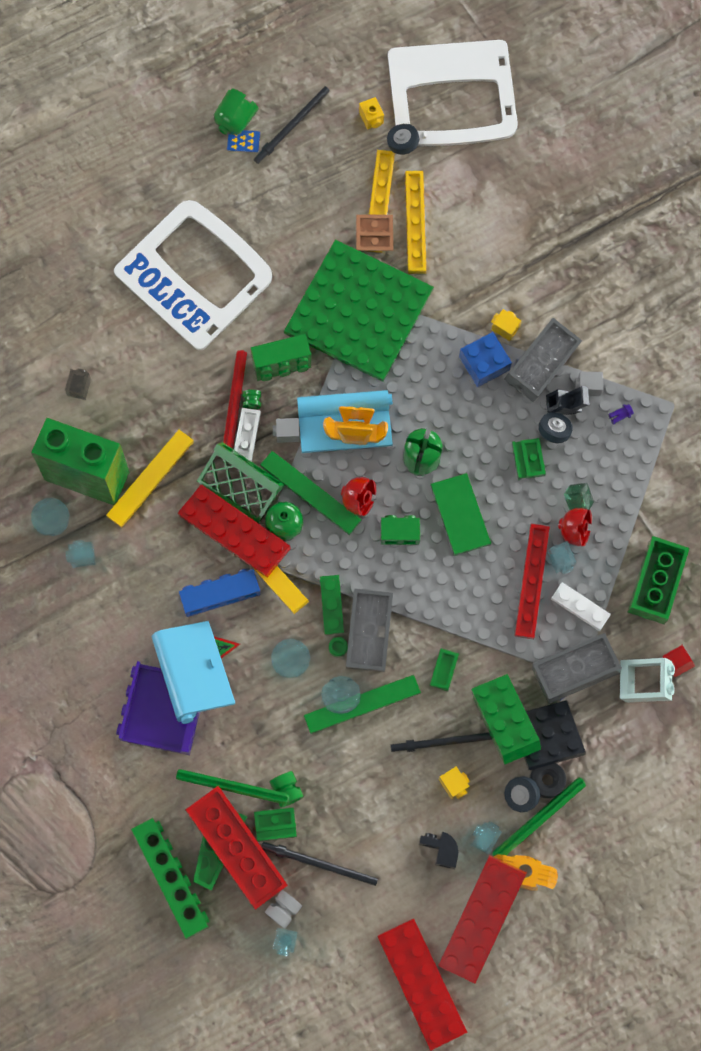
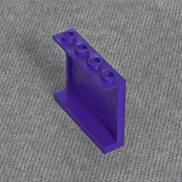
(150, 714)

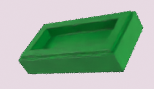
(444, 669)

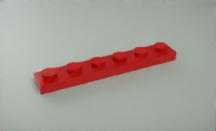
(532, 581)

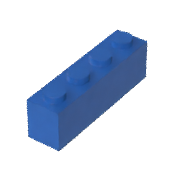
(219, 592)

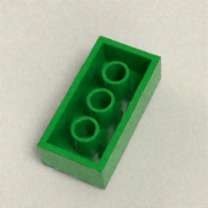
(658, 580)
(506, 719)

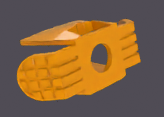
(355, 431)
(541, 874)

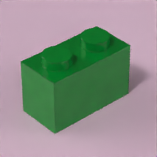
(400, 530)

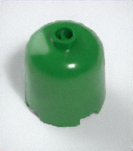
(234, 113)

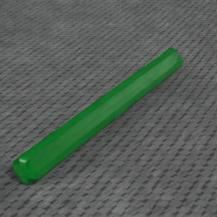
(232, 786)
(541, 817)

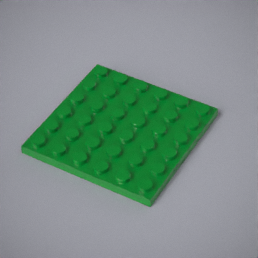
(359, 310)

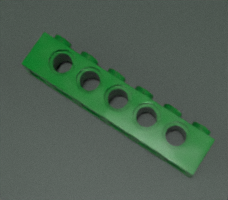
(142, 834)

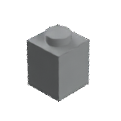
(592, 380)
(286, 430)

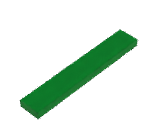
(310, 493)
(369, 702)

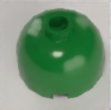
(284, 520)

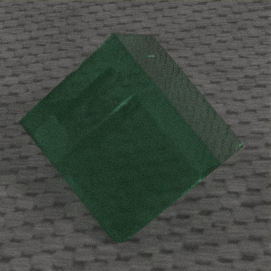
(579, 496)

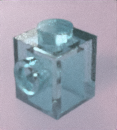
(80, 554)
(562, 558)
(486, 837)
(285, 941)

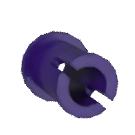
(622, 413)

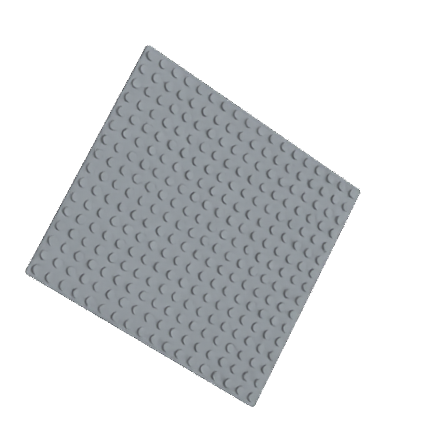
(480, 589)

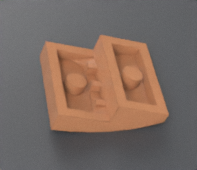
(374, 232)

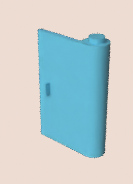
(314, 409)
(192, 670)

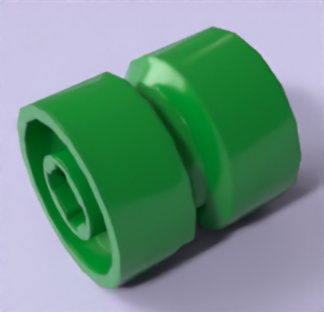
(286, 784)

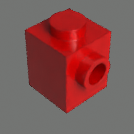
(680, 660)

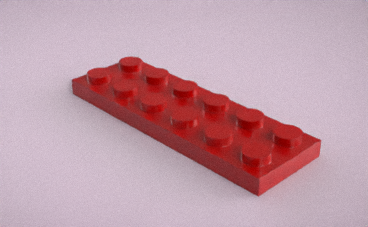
(234, 530)
(236, 847)
(482, 919)
(422, 984)

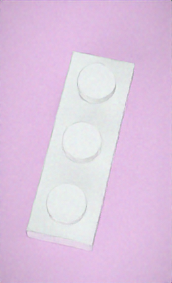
(247, 432)
(580, 606)

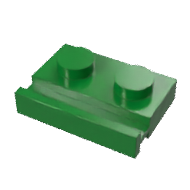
(528, 458)
(275, 824)

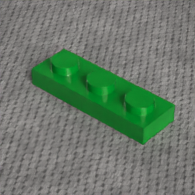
(332, 604)

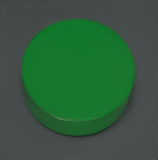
(338, 647)

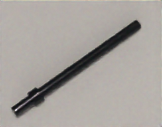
(269, 147)
(411, 745)
(281, 852)

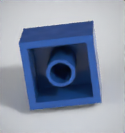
(485, 359)

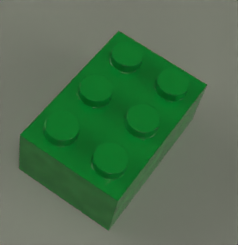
(281, 357)

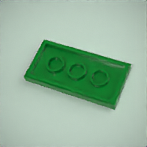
(460, 514)

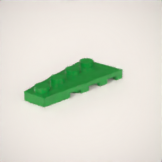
(208, 864)

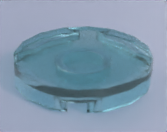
(50, 516)
(290, 658)
(341, 695)

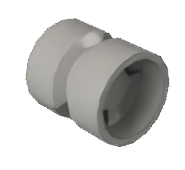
(283, 909)

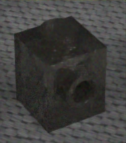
(78, 384)

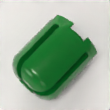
(429, 447)

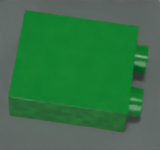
(81, 461)

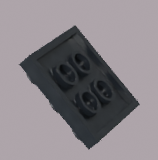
(557, 735)

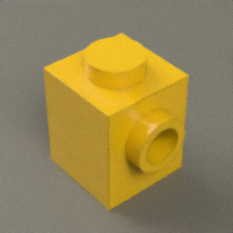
(371, 113)
(505, 324)
(455, 783)

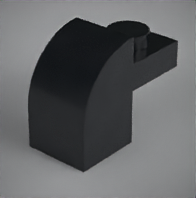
(567, 401)
(447, 849)

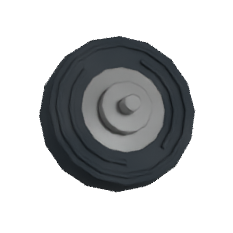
(403, 139)
(555, 427)
(522, 794)

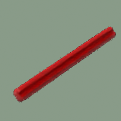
(235, 397)

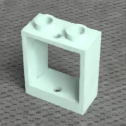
(627, 680)

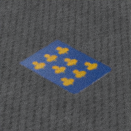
(246, 141)

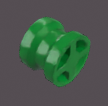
(252, 399)

